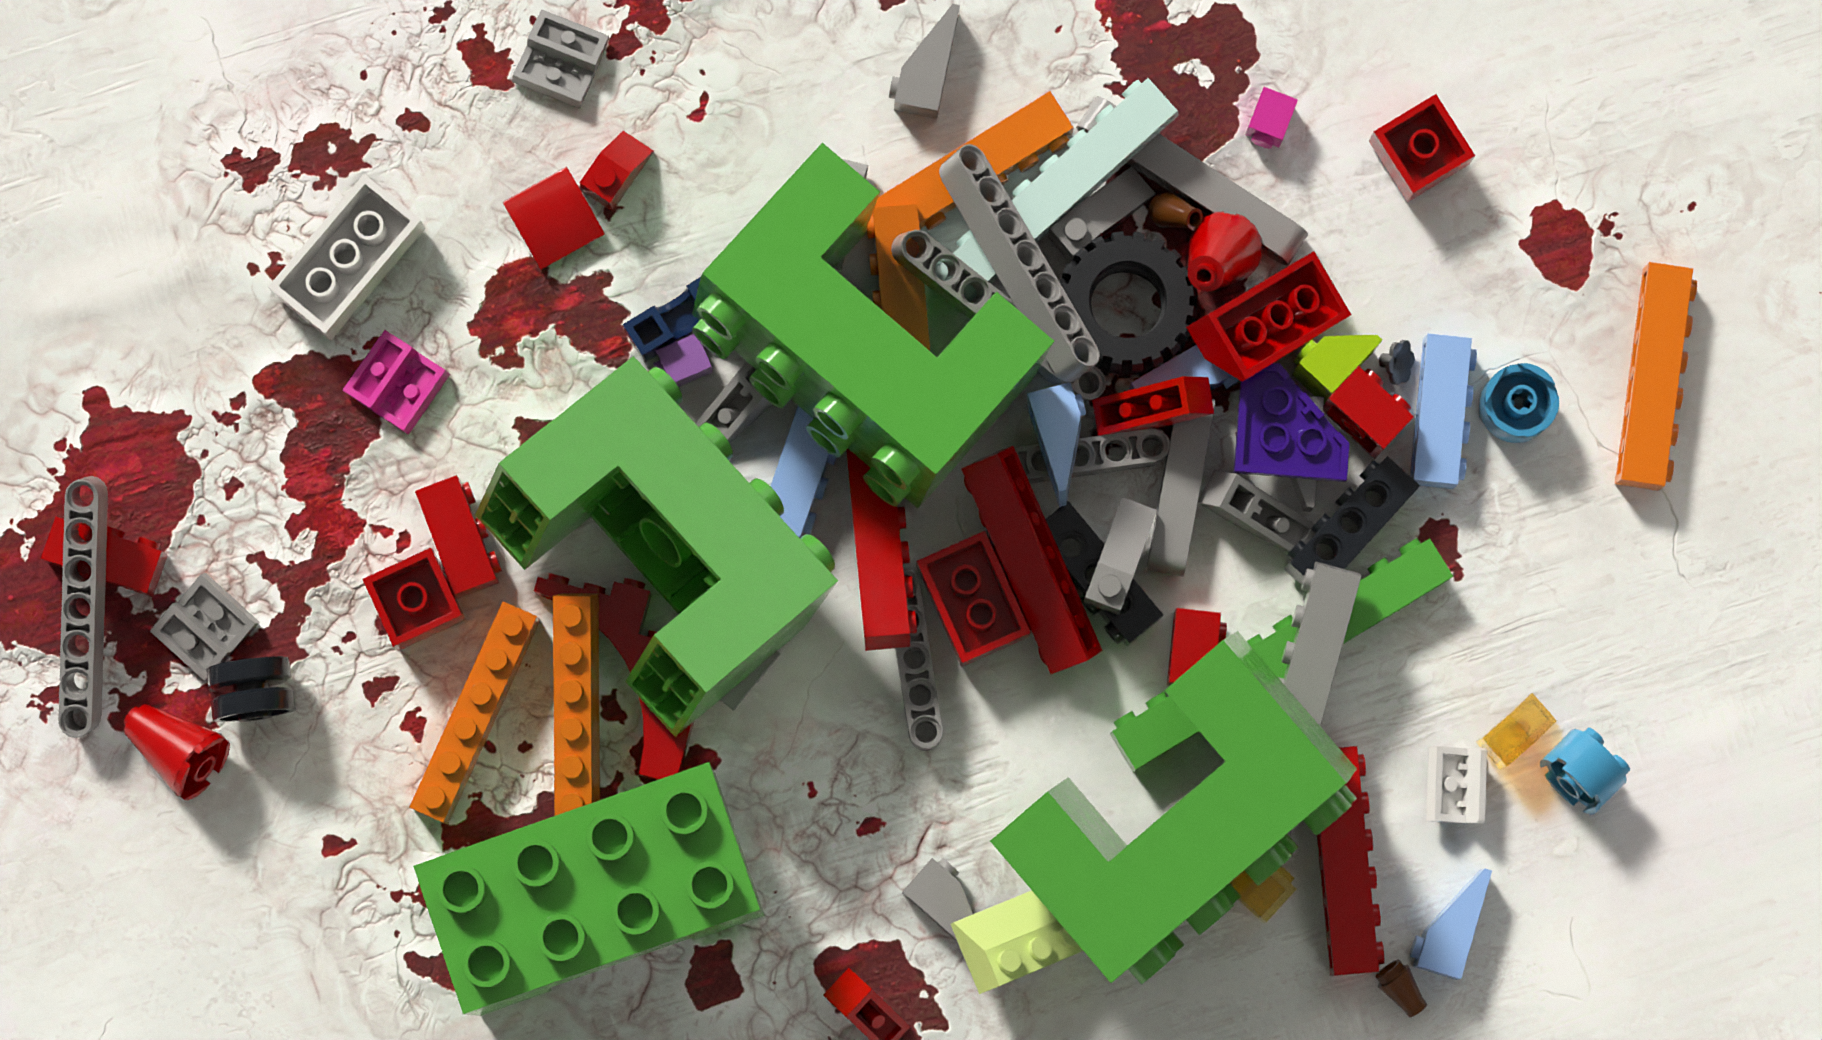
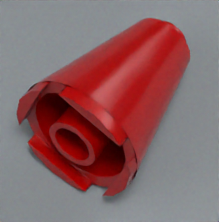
(1223, 251)
(176, 748)

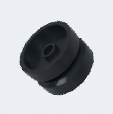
(250, 686)

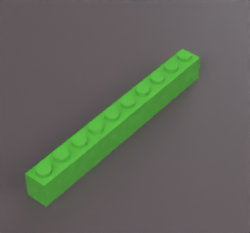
(1378, 597)

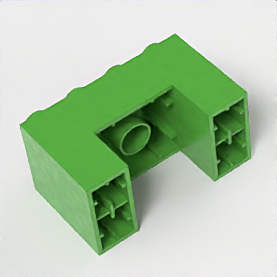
(841, 354)
(680, 519)
(588, 890)
(1131, 897)

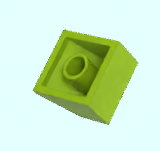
(1331, 361)

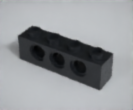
(1394, 488)
(1142, 611)

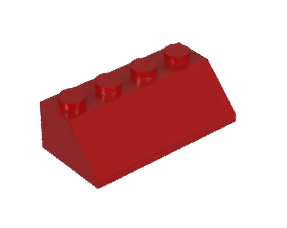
(1270, 319)

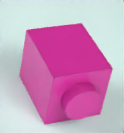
(1271, 118)

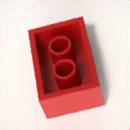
(973, 598)

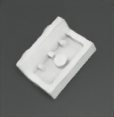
(1457, 785)

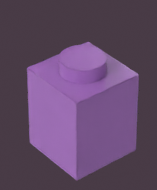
(684, 360)

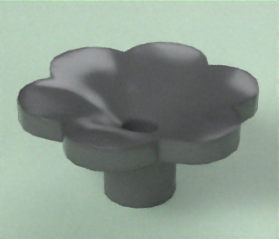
(1398, 362)

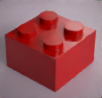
(1421, 147)
(1368, 411)
(414, 599)

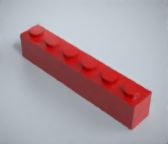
(1031, 560)
(880, 564)
(1348, 884)

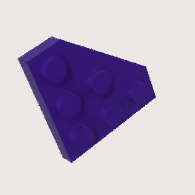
(1285, 431)

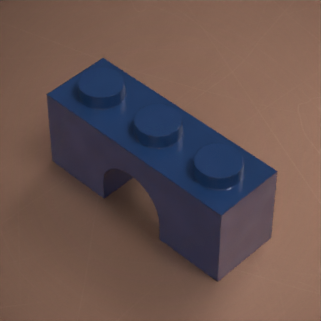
(663, 324)

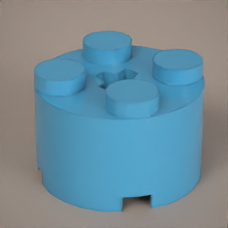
(1539, 403)
(1585, 770)

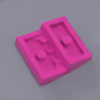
(396, 382)

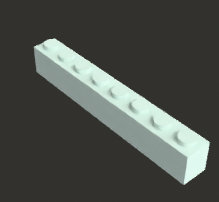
(1079, 171)

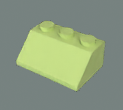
(1011, 941)

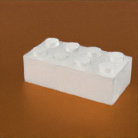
(347, 257)

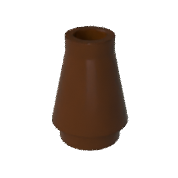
(1172, 212)
(1400, 986)

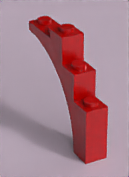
(622, 622)

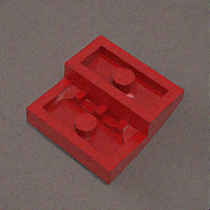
(553, 218)

